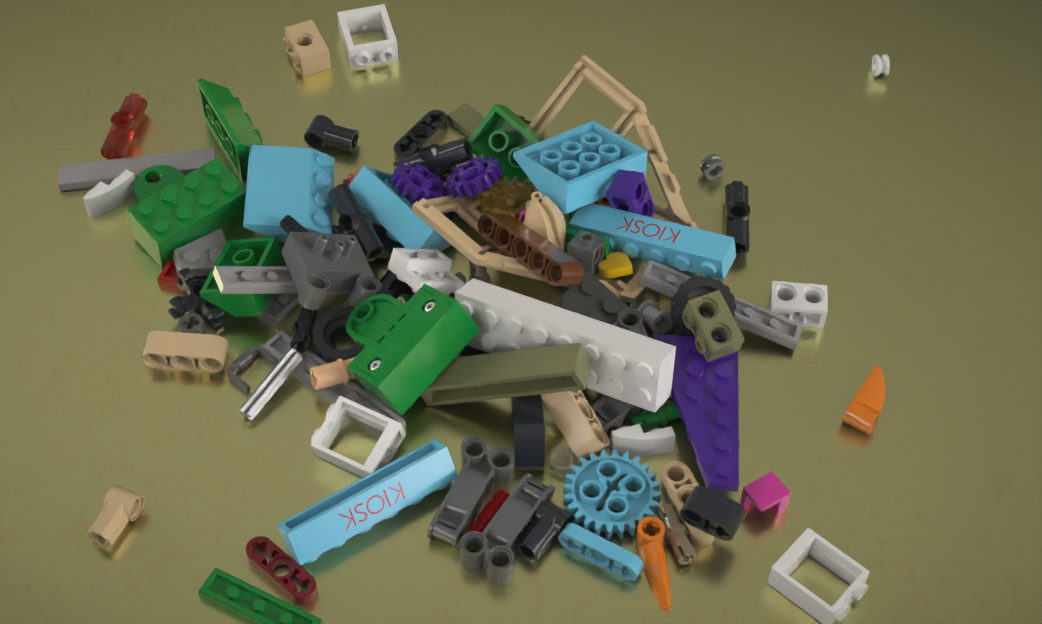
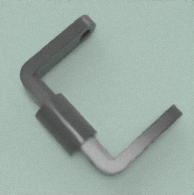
(244, 360)

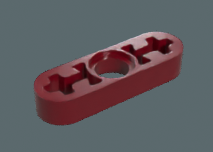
(283, 583)

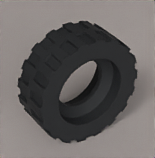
(697, 287)
(322, 332)

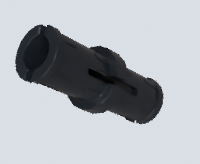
(303, 329)

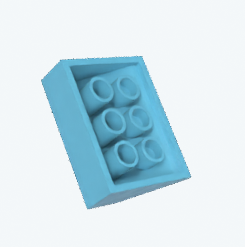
(579, 164)
(288, 183)

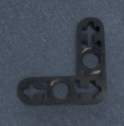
(425, 127)

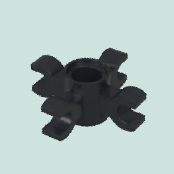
(192, 301)

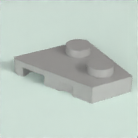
(200, 254)

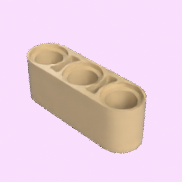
(185, 351)
(576, 422)
(678, 492)

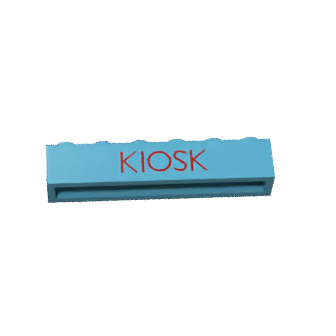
(659, 240)
(367, 502)

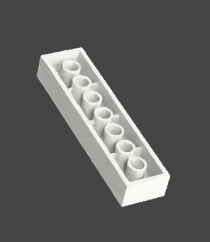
(622, 361)

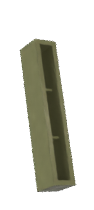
(511, 375)

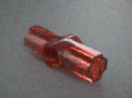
(124, 127)

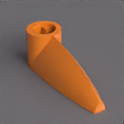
(867, 403)
(653, 554)

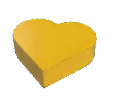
(615, 265)

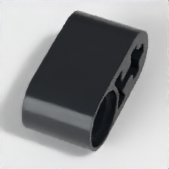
(713, 513)

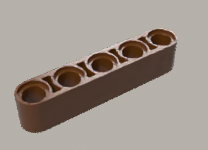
(530, 249)

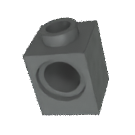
(587, 250)

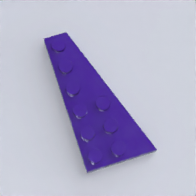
(709, 407)

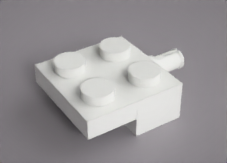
(426, 267)

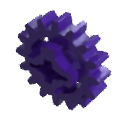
(474, 177)
(418, 182)

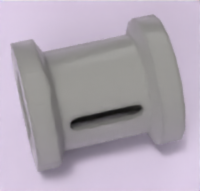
(658, 320)

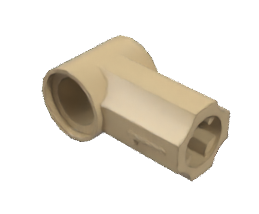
(118, 508)

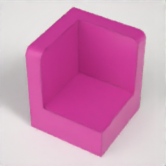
(766, 493)

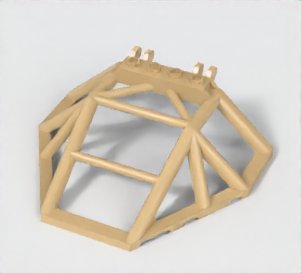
(634, 114)

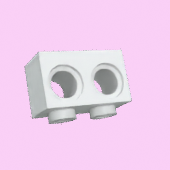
(799, 302)

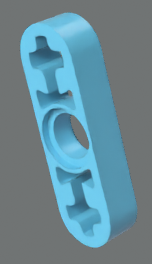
(601, 552)

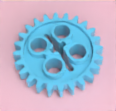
(589, 480)

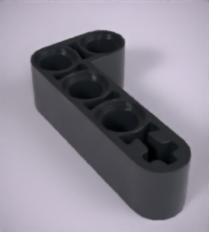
(528, 432)

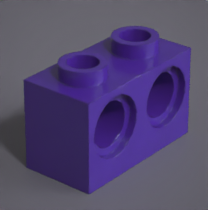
(630, 193)

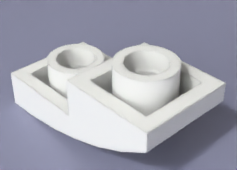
(107, 197)
(637, 443)

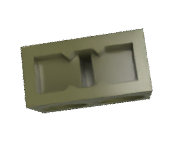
(719, 324)

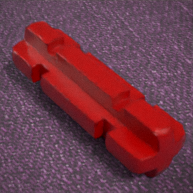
(489, 511)

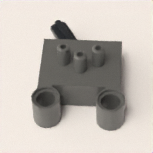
(326, 264)

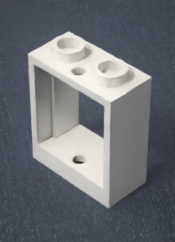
(362, 21)
(335, 417)
(832, 558)

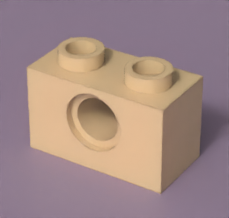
(307, 48)

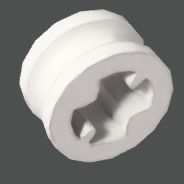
(880, 65)

